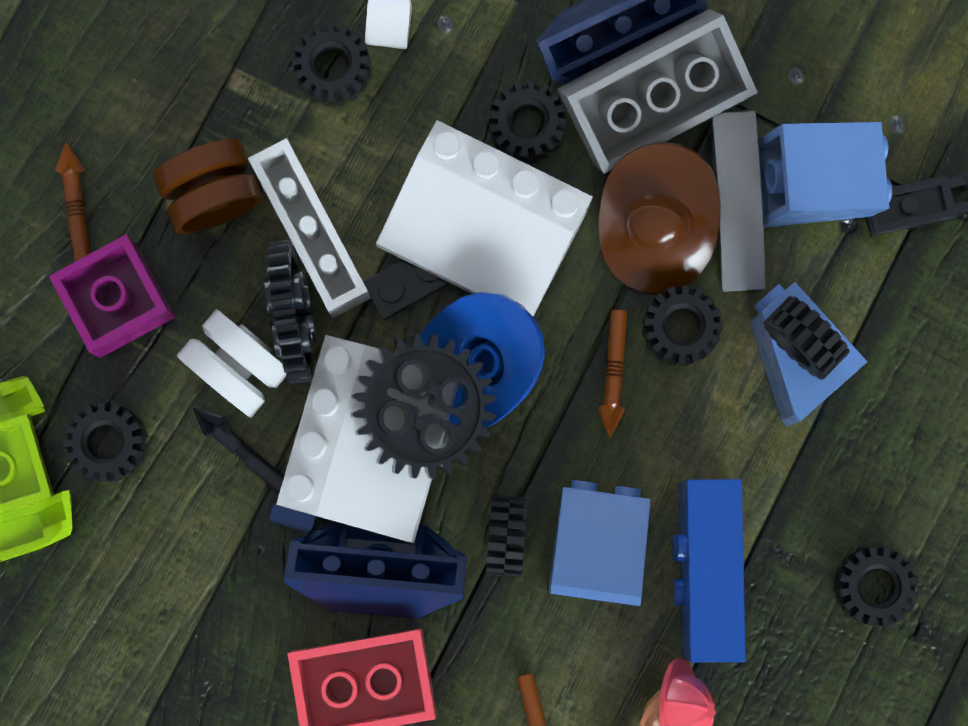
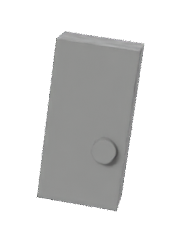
(658, 89)

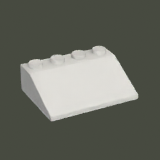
(483, 218)
(329, 467)

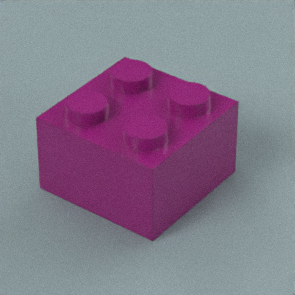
(112, 296)

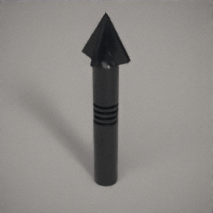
(214, 426)

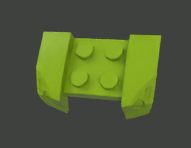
(28, 508)

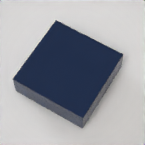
(293, 518)

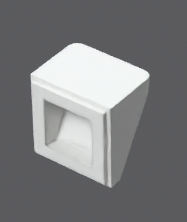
(388, 23)

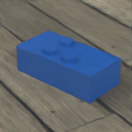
(710, 570)

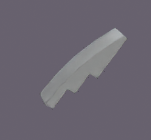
(739, 180)

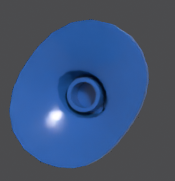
(501, 338)

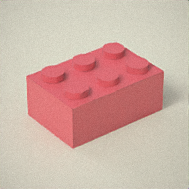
(364, 681)

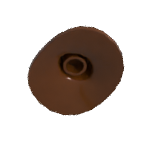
(659, 217)

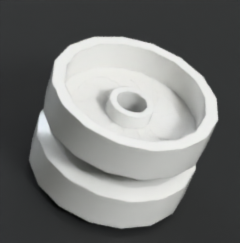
(233, 363)

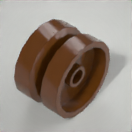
(207, 186)

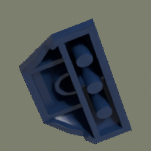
(604, 30)
(374, 572)

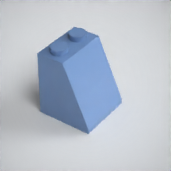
(823, 172)
(794, 388)
(600, 544)

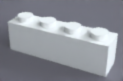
(309, 228)

